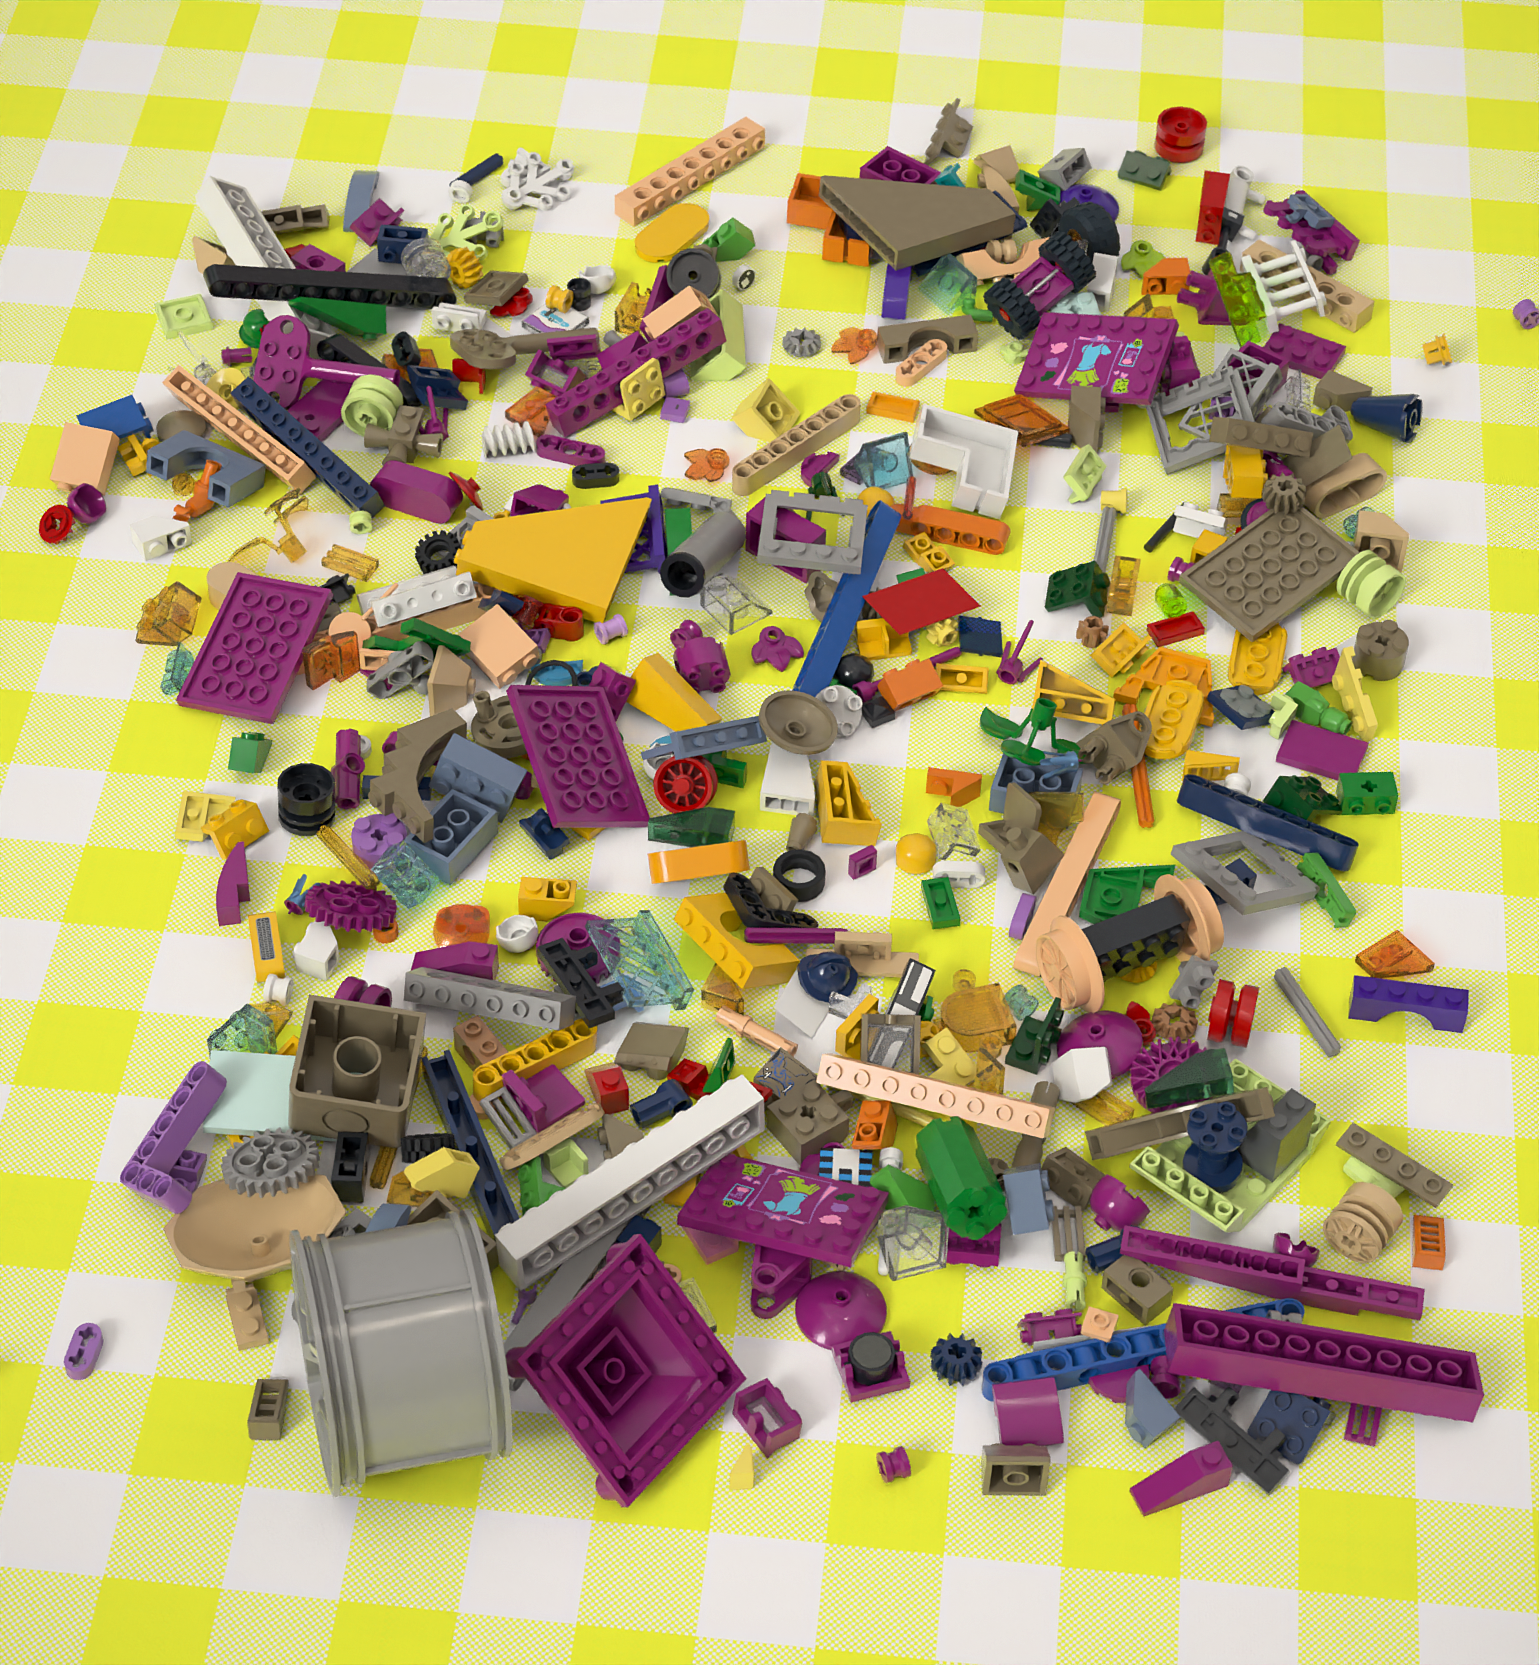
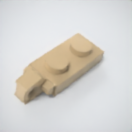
(246, 1315)

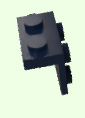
(1296, 1418)

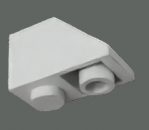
(1104, 283)
(159, 536)
(317, 952)

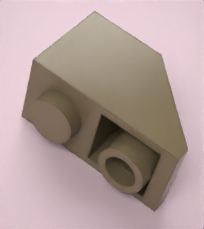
(616, 1135)

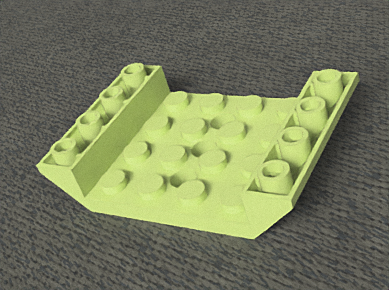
(1238, 1206)

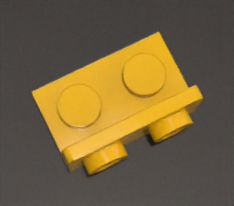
(849, 1032)

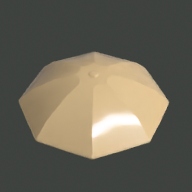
(250, 1235)

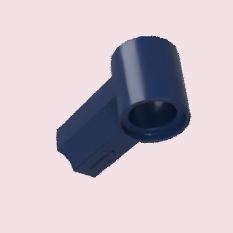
(667, 1101)
(1104, 1253)

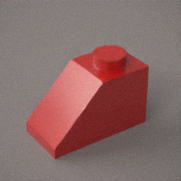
(609, 1087)

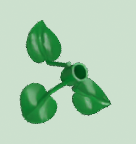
(1041, 718)

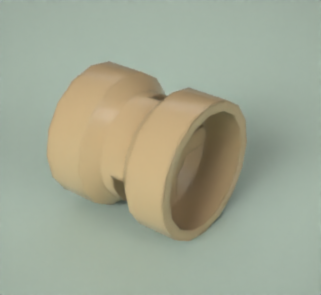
(1002, 251)

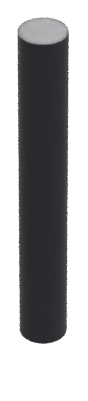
(1161, 533)

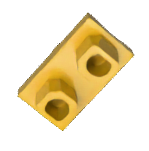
(133, 448)

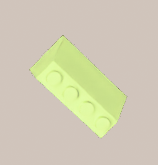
(728, 358)

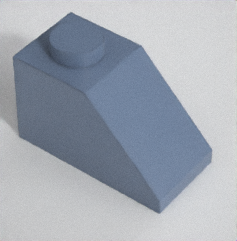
(1147, 1411)

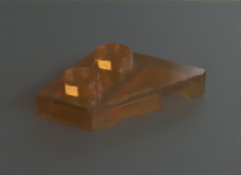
(531, 409)

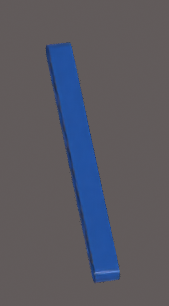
(847, 603)

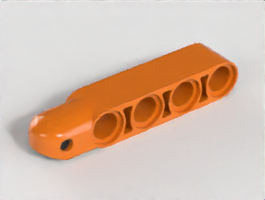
(955, 528)

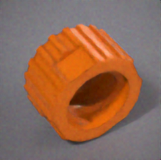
(389, 936)

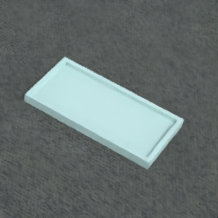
(254, 1094)

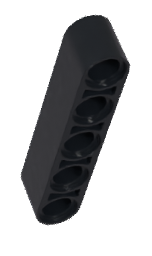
(341, 349)

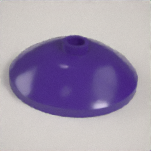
(1094, 194)

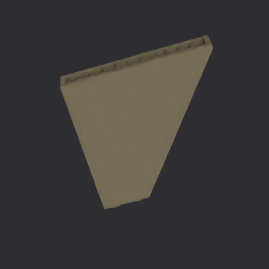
(916, 220)

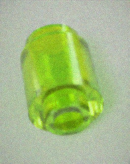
(1170, 600)

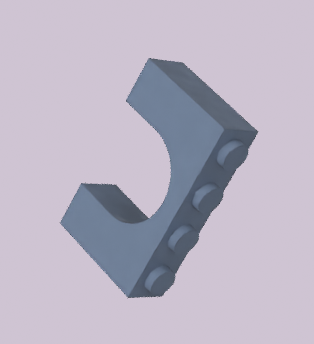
(186, 451)

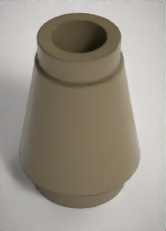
(801, 831)

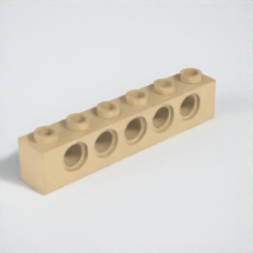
(1343, 304)

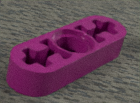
(554, 449)

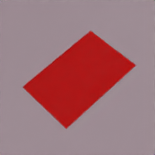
(921, 601)

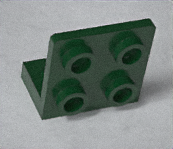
(1033, 1040)

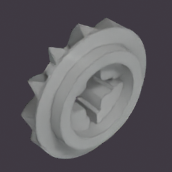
(810, 346)

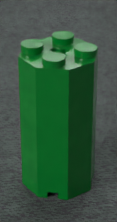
(960, 1177)

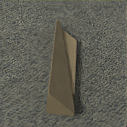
(296, 218)

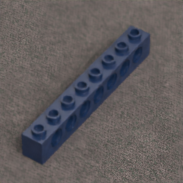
(300, 441)

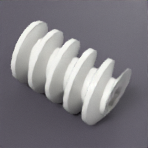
(507, 438)

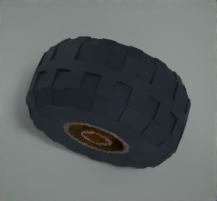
(1095, 225)

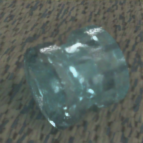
(1021, 1002)

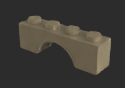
(899, 340)
(1261, 436)

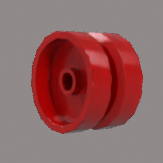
(1180, 134)
(1232, 1013)

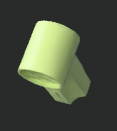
(1362, 1173)

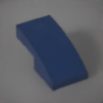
(505, 601)

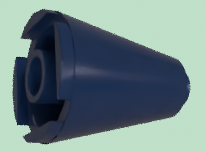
(1390, 414)

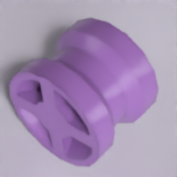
(1526, 313)

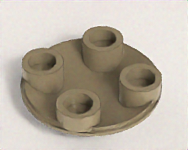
(178, 421)

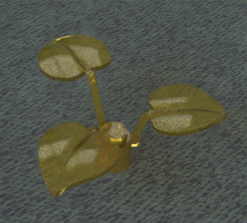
(289, 544)

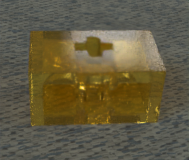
(1123, 585)

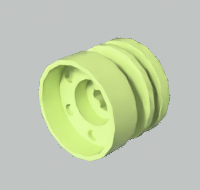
(1371, 584)

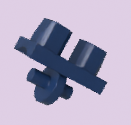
(542, 833)

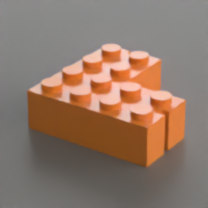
(809, 210)

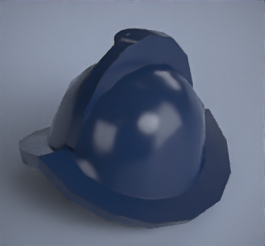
(826, 974)

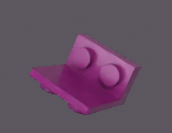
(543, 1096)

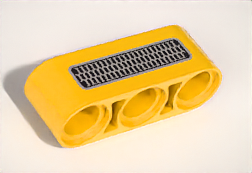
(266, 945)

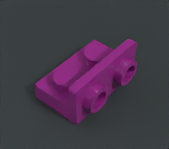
(369, 223)
(1313, 669)

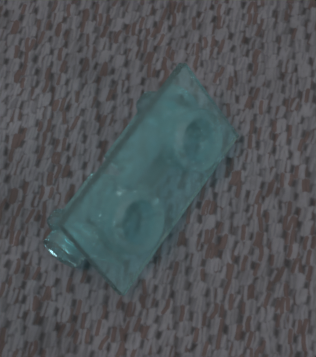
(177, 669)

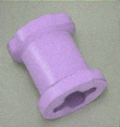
(610, 629)

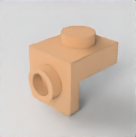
(1099, 1324)

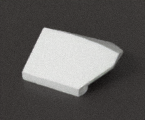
(1082, 1073)

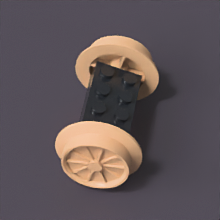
(1079, 960)

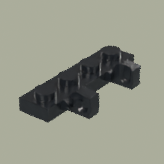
(570, 973)
(1252, 1457)

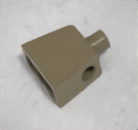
(1029, 858)

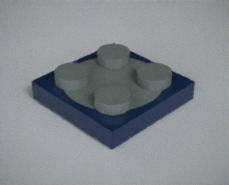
(1241, 706)

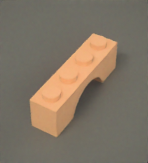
(986, 268)

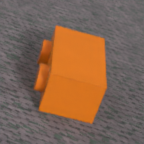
(910, 684)

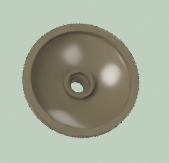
(798, 722)

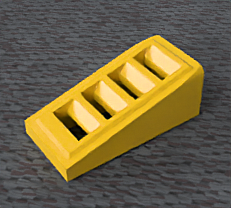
(1203, 765)

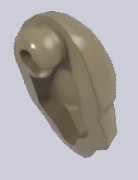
(819, 593)

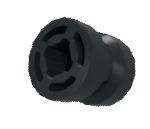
(581, 290)

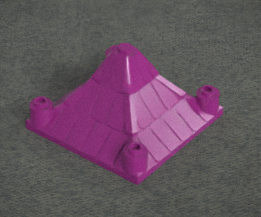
(628, 1370)

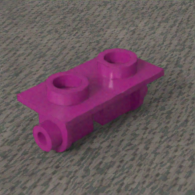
(1038, 1327)

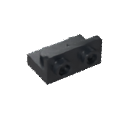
(1048, 217)

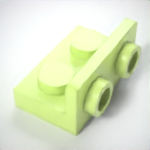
(1084, 474)

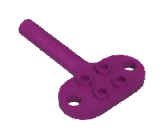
(286, 363)

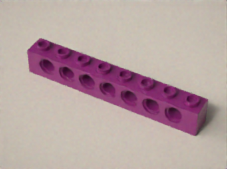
(603, 392)

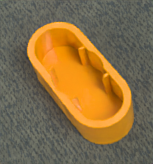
(698, 861)

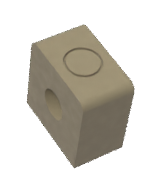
(362, 1039)

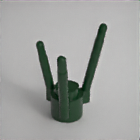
(821, 485)

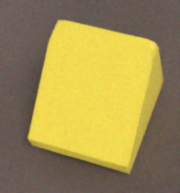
(743, 1471)

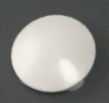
(844, 706)

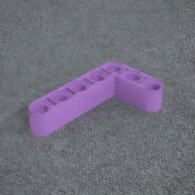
(168, 1137)

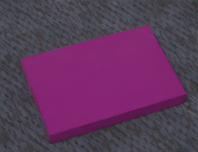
(1320, 751)

